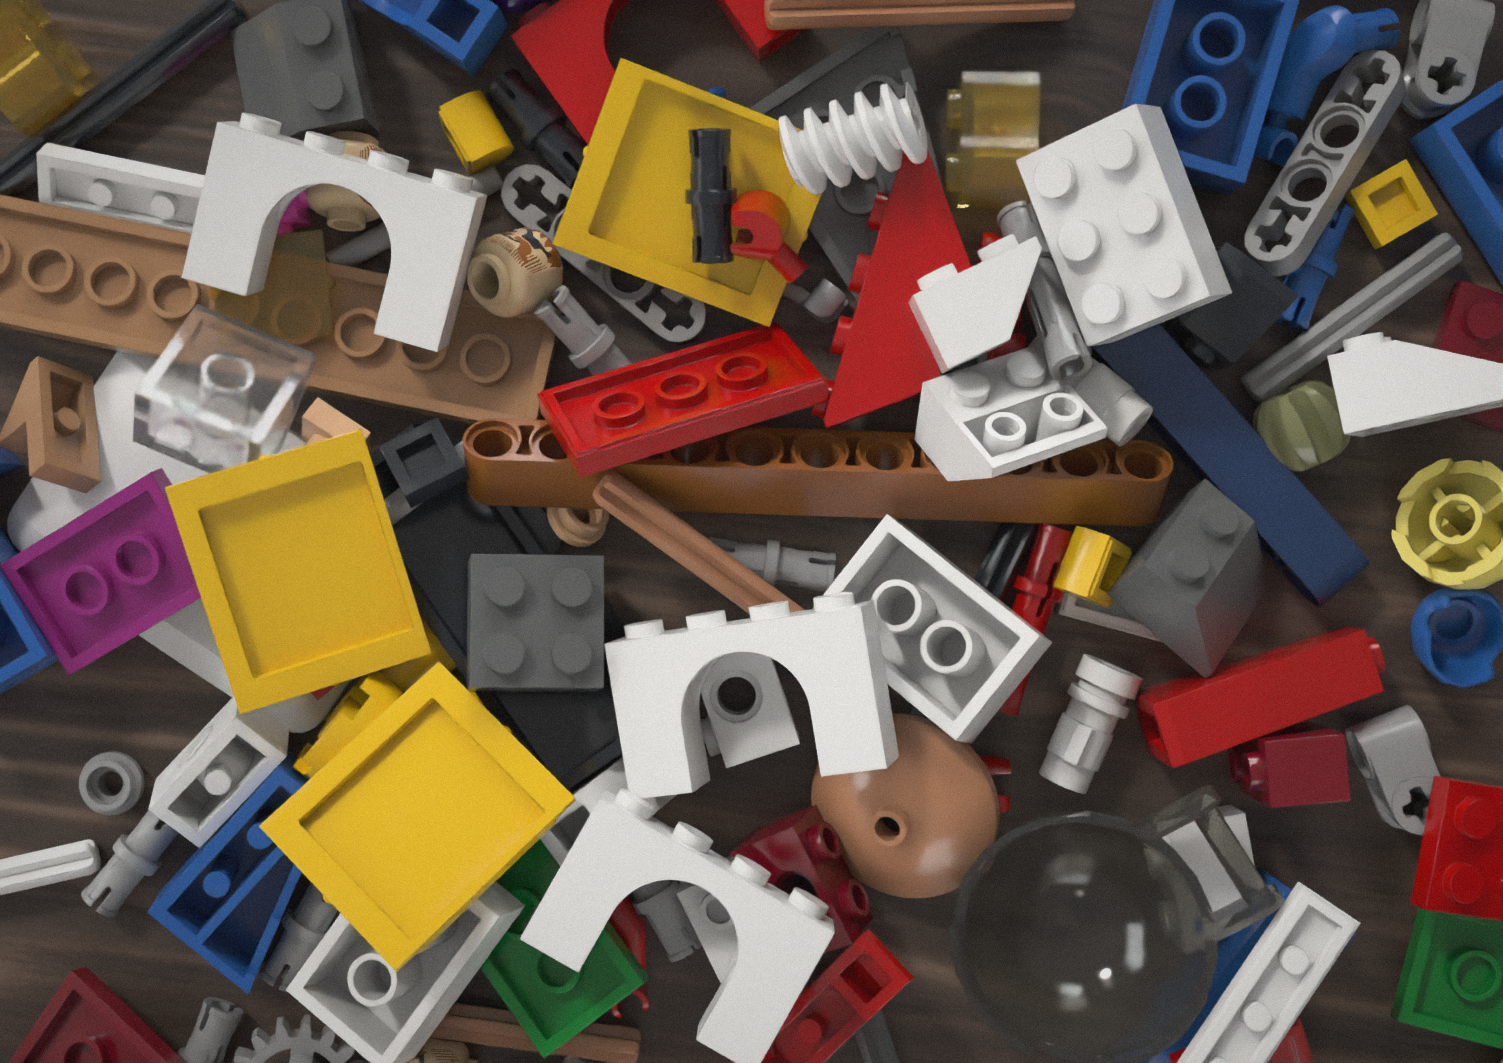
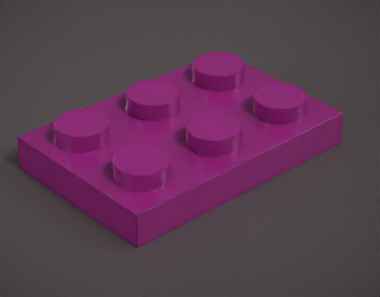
(106, 574)

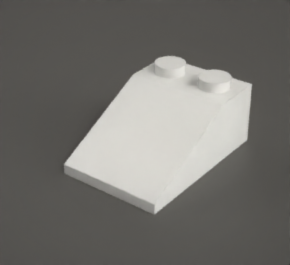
(1403, 385)

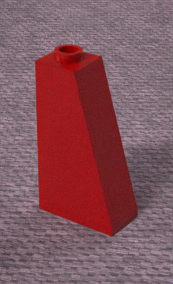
(1258, 695)

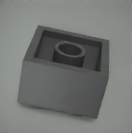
(305, 68)
(1196, 577)

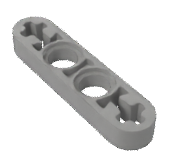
(1318, 160)
(597, 272)

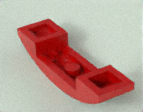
(839, 1003)

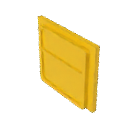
(634, 181)
(299, 570)
(418, 816)

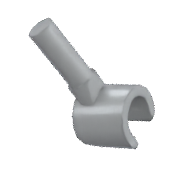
(822, 304)

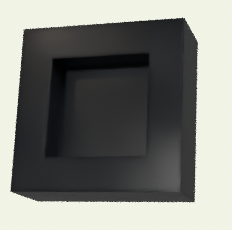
(424, 462)

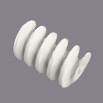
(854, 140)

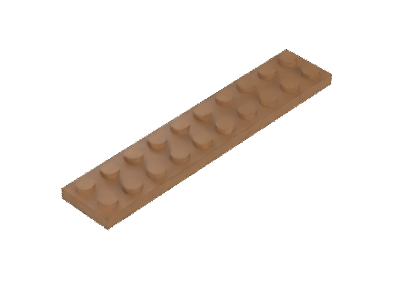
(125, 292)

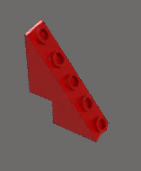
(883, 344)

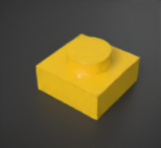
(1390, 204)

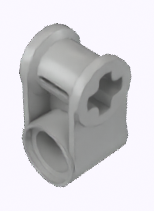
(1447, 44)
(1395, 759)

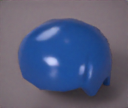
(1458, 635)

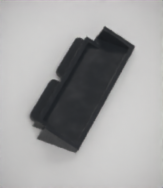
(562, 730)

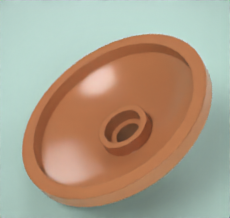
(935, 795)

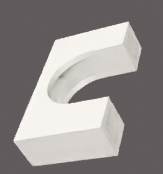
(260, 172)
(827, 649)
(775, 931)

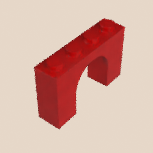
(571, 49)

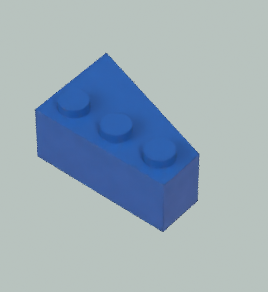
(235, 885)

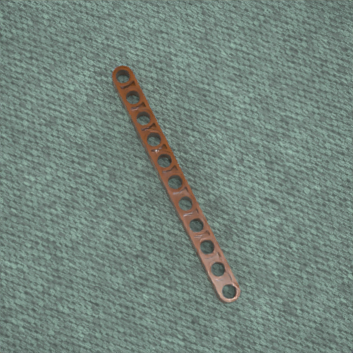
(825, 476)

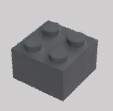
(535, 623)

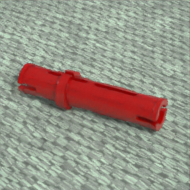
(1036, 592)

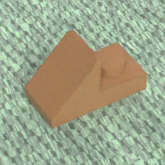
(55, 425)

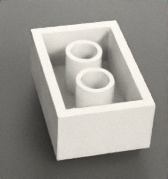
(1123, 225)
(940, 631)
(394, 1012)

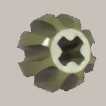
(1302, 425)

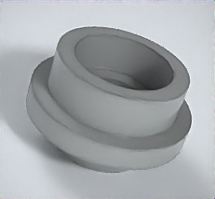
(93, 786)

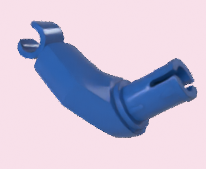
(1312, 53)

